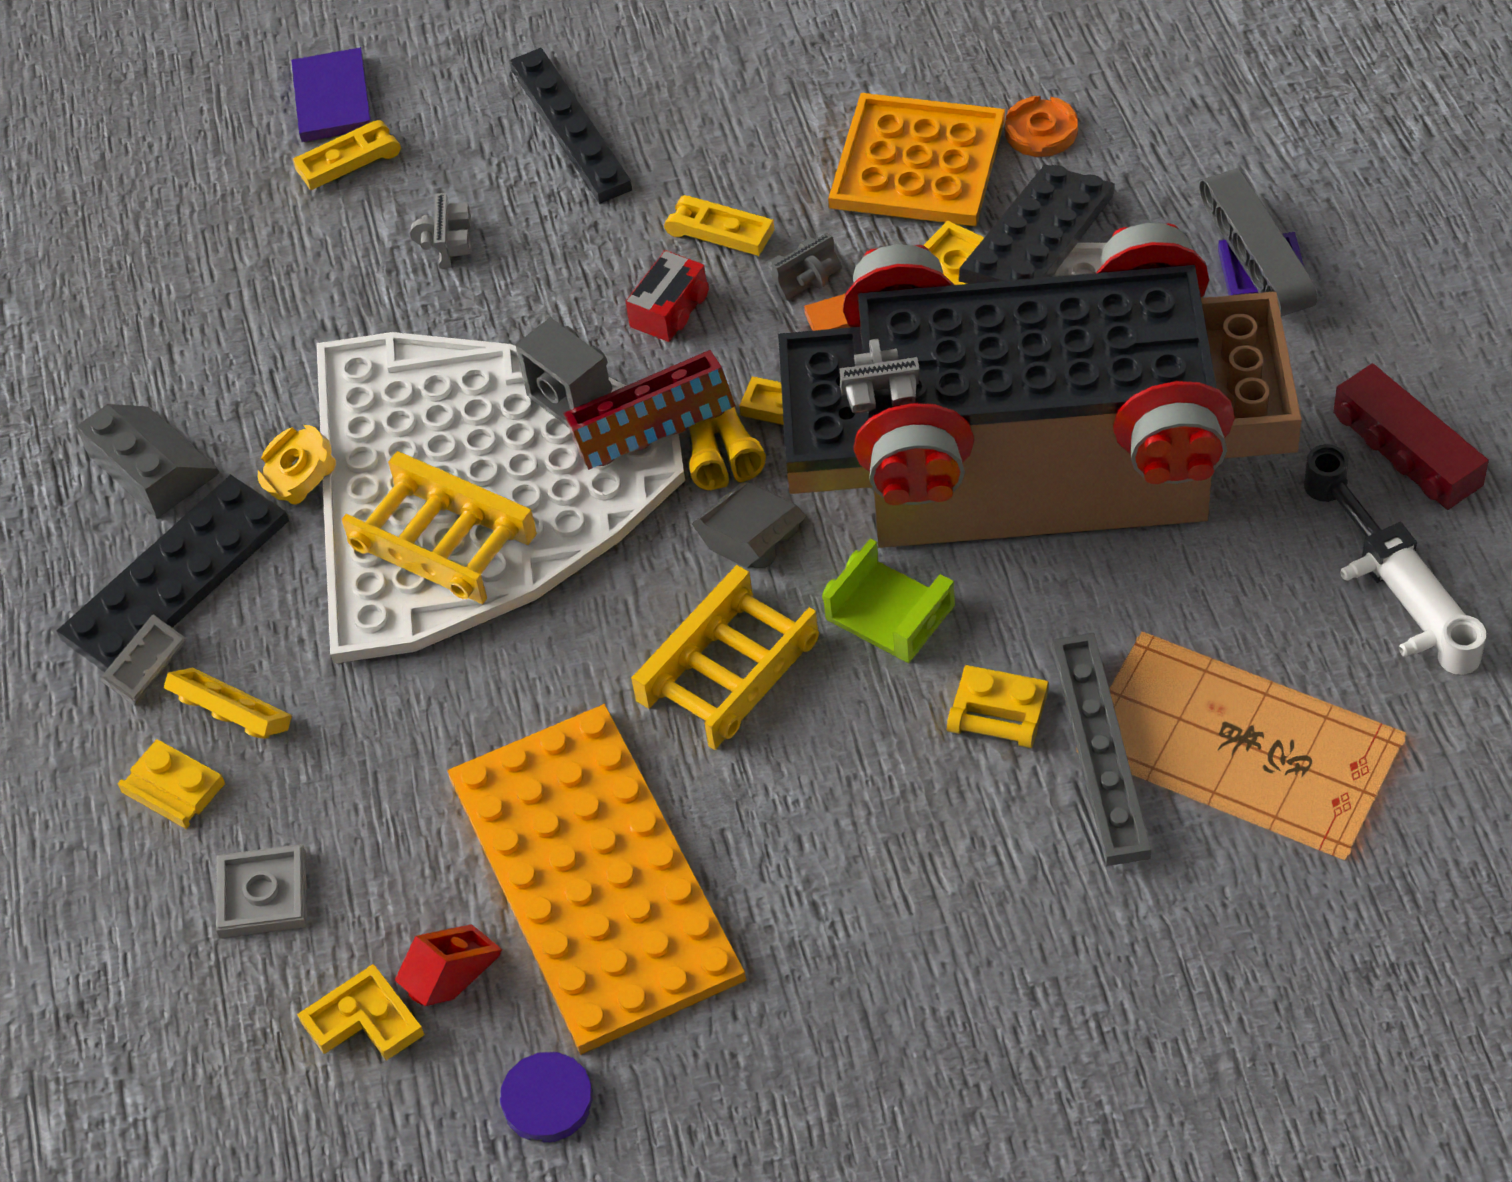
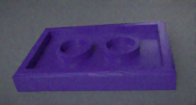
(330, 94)

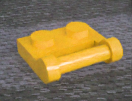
(998, 696)

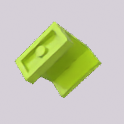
(886, 604)

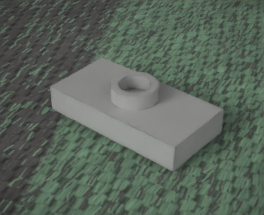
(143, 659)

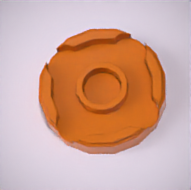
(1041, 126)

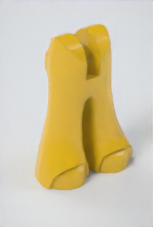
(743, 452)

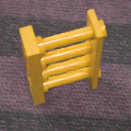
(441, 492)
(708, 624)

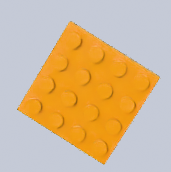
(917, 159)

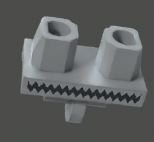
(439, 230)
(877, 372)

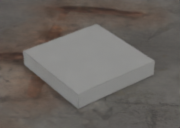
(261, 891)

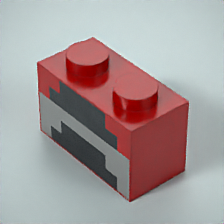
(667, 296)

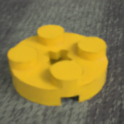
(314, 462)

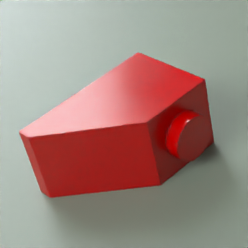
(445, 963)

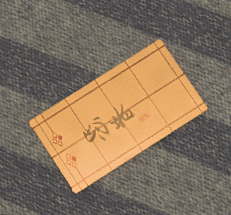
(1250, 745)

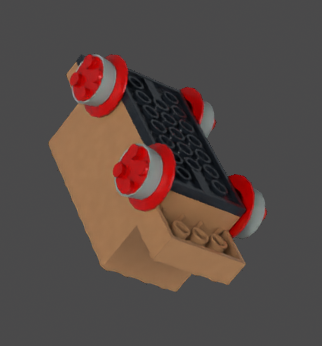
(1041, 394)

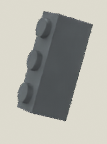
(145, 455)

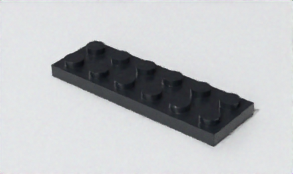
(1039, 227)
(175, 571)

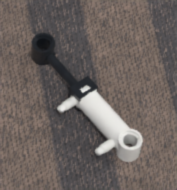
(1392, 558)

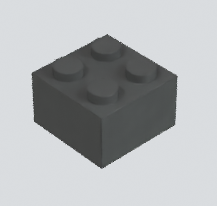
(561, 369)

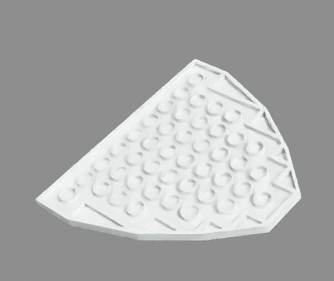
(470, 416)

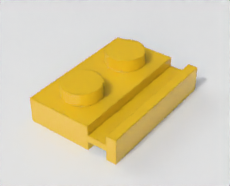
(171, 783)

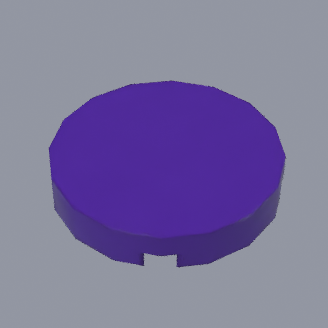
(546, 1096)

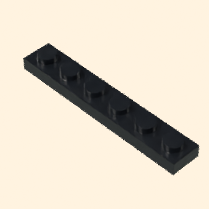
(571, 125)

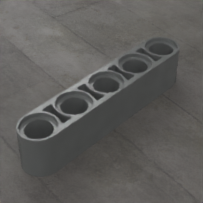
(1257, 240)

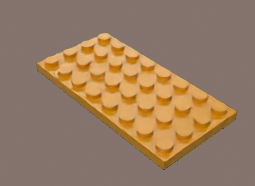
(595, 878)

